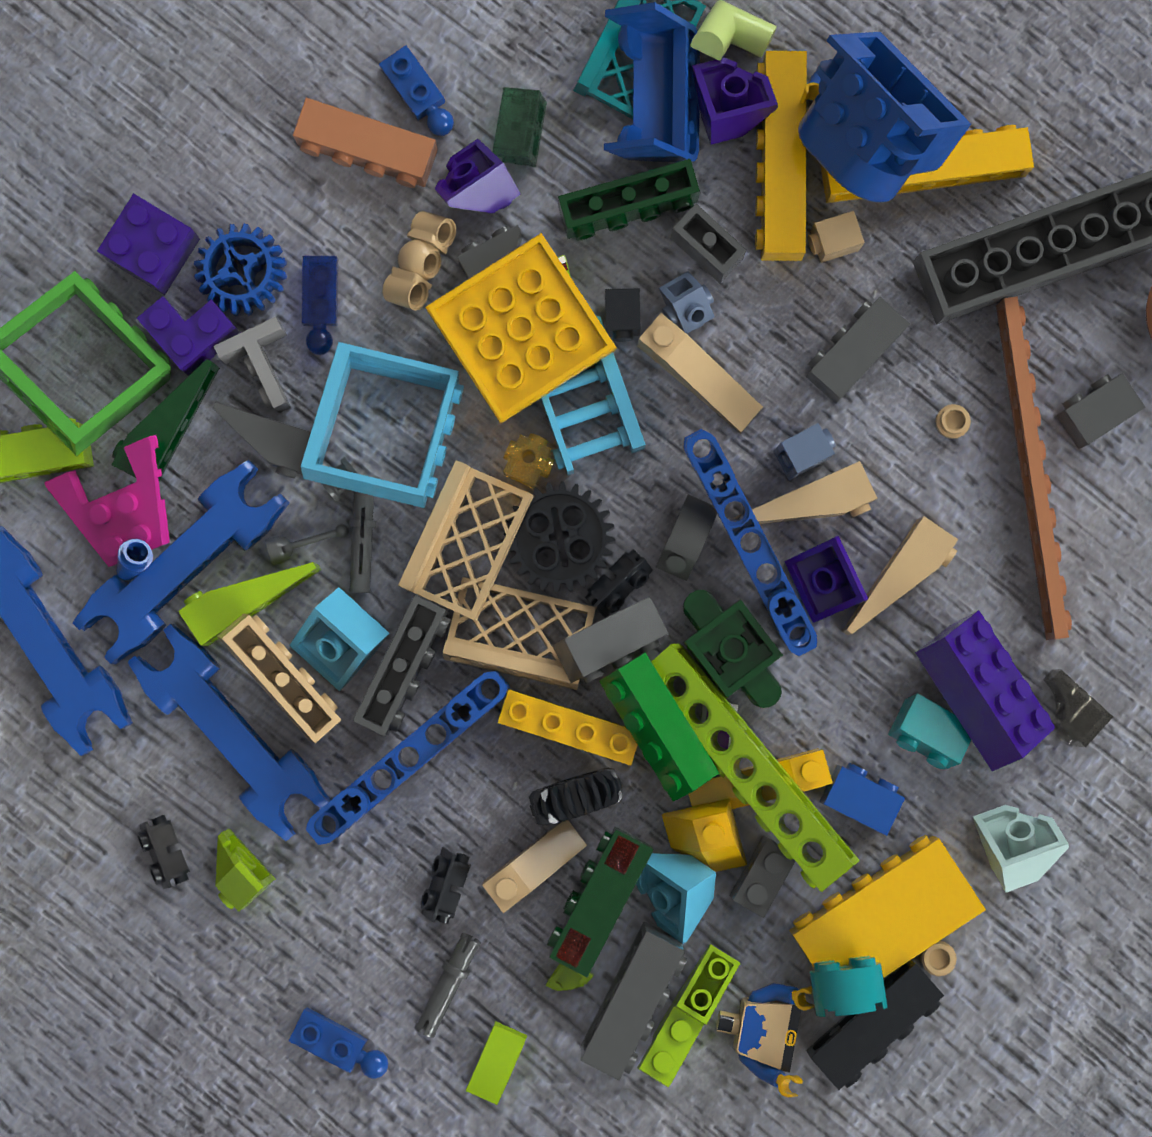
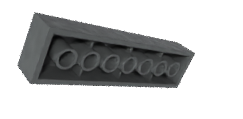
(1037, 248)

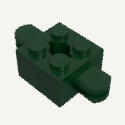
(732, 648)

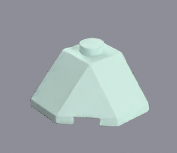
(1019, 845)

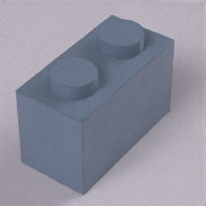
(805, 451)

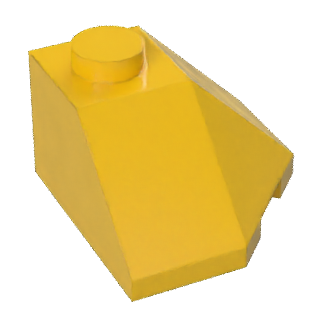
(706, 834)

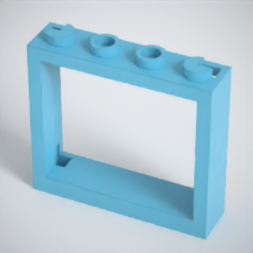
(390, 366)

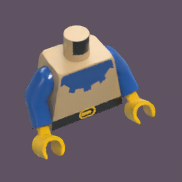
(768, 1032)

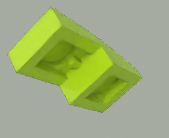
(496, 1063)

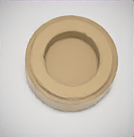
(938, 959)

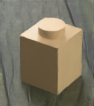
(836, 237)

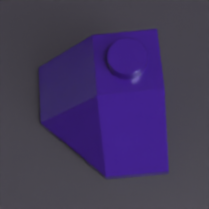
(731, 99)
(477, 181)

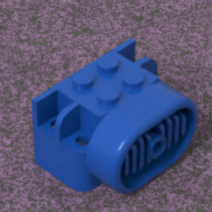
(877, 118)

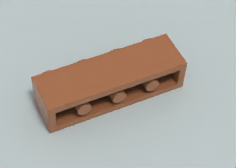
(365, 142)

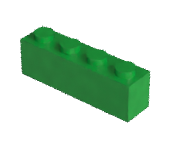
(659, 727)

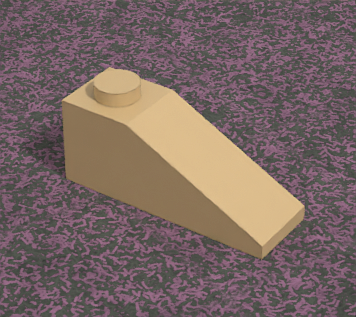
(533, 865)

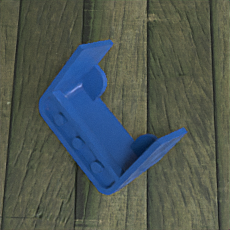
(663, 85)

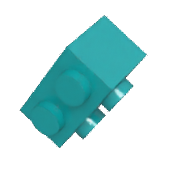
(930, 731)

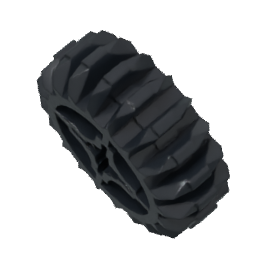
(575, 796)

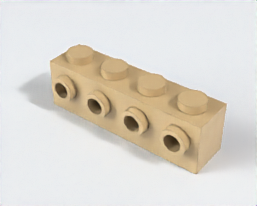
(279, 677)

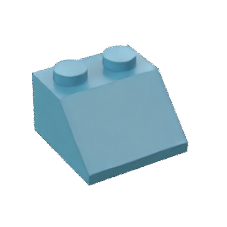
(338, 638)

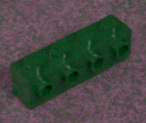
(629, 199)

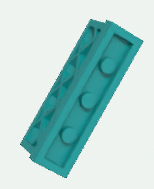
(605, 53)

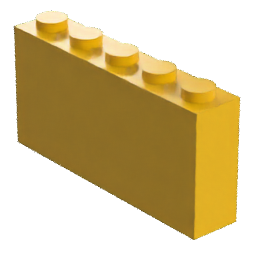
(892, 912)

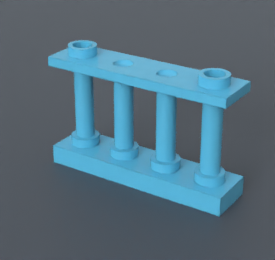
(616, 402)

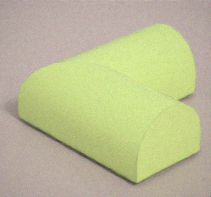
(734, 26)

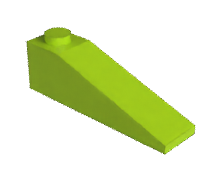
(217, 609)

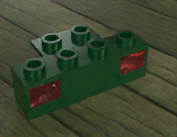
(599, 901)

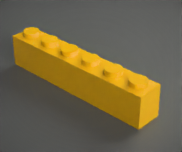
(974, 160)
(783, 161)

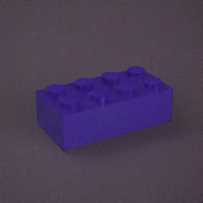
(986, 691)

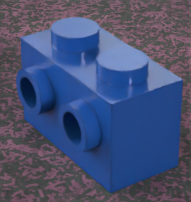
(863, 799)

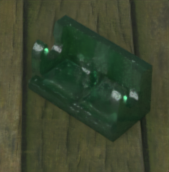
(519, 126)

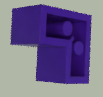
(188, 340)

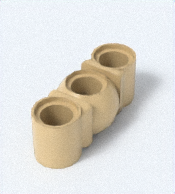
(419, 260)

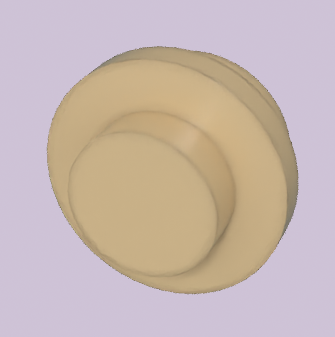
(953, 421)

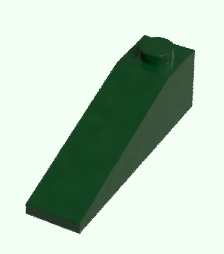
(169, 419)

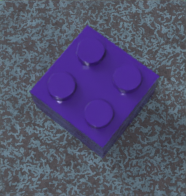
(148, 244)

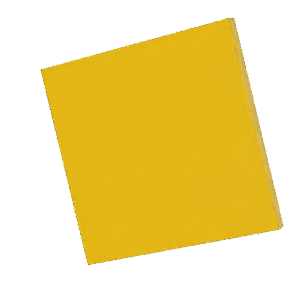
(521, 328)

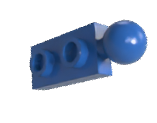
(417, 90)
(337, 1044)

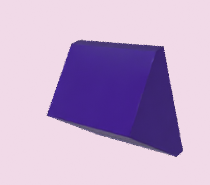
(826, 579)

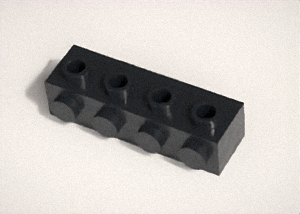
(865, 1036)

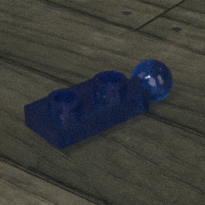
(319, 300)

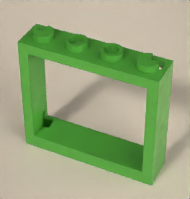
(13, 377)

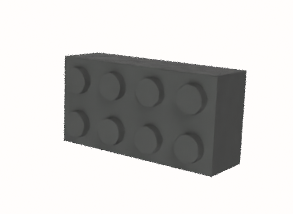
(632, 1000)

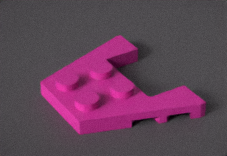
(123, 514)

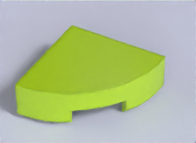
(567, 979)

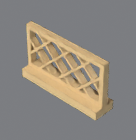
(437, 534)
(504, 659)

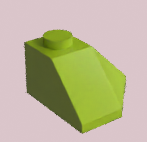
(238, 872)

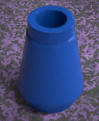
(133, 558)

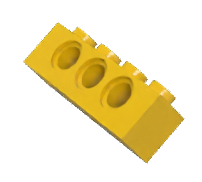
(568, 727)

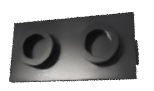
(610, 595)
(164, 865)
(447, 870)

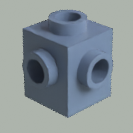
(687, 302)

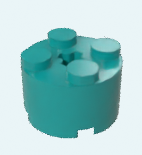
(849, 987)

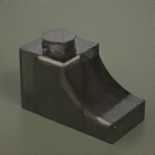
(1077, 713)

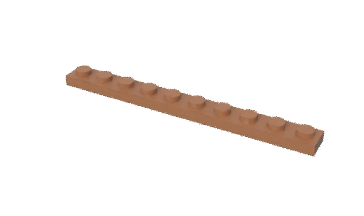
(1031, 456)

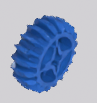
(229, 273)

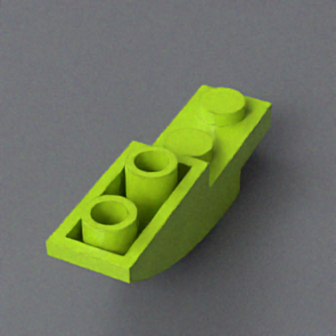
(687, 1015)

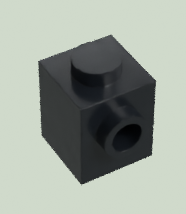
(622, 313)

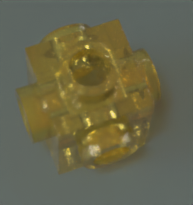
(528, 473)

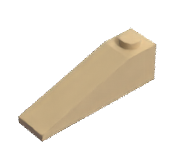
(698, 372)
(827, 497)
(915, 559)

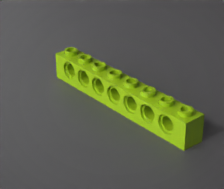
(813, 827)

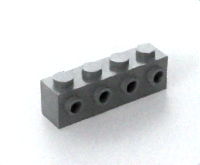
(401, 665)

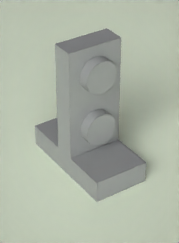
(257, 362)

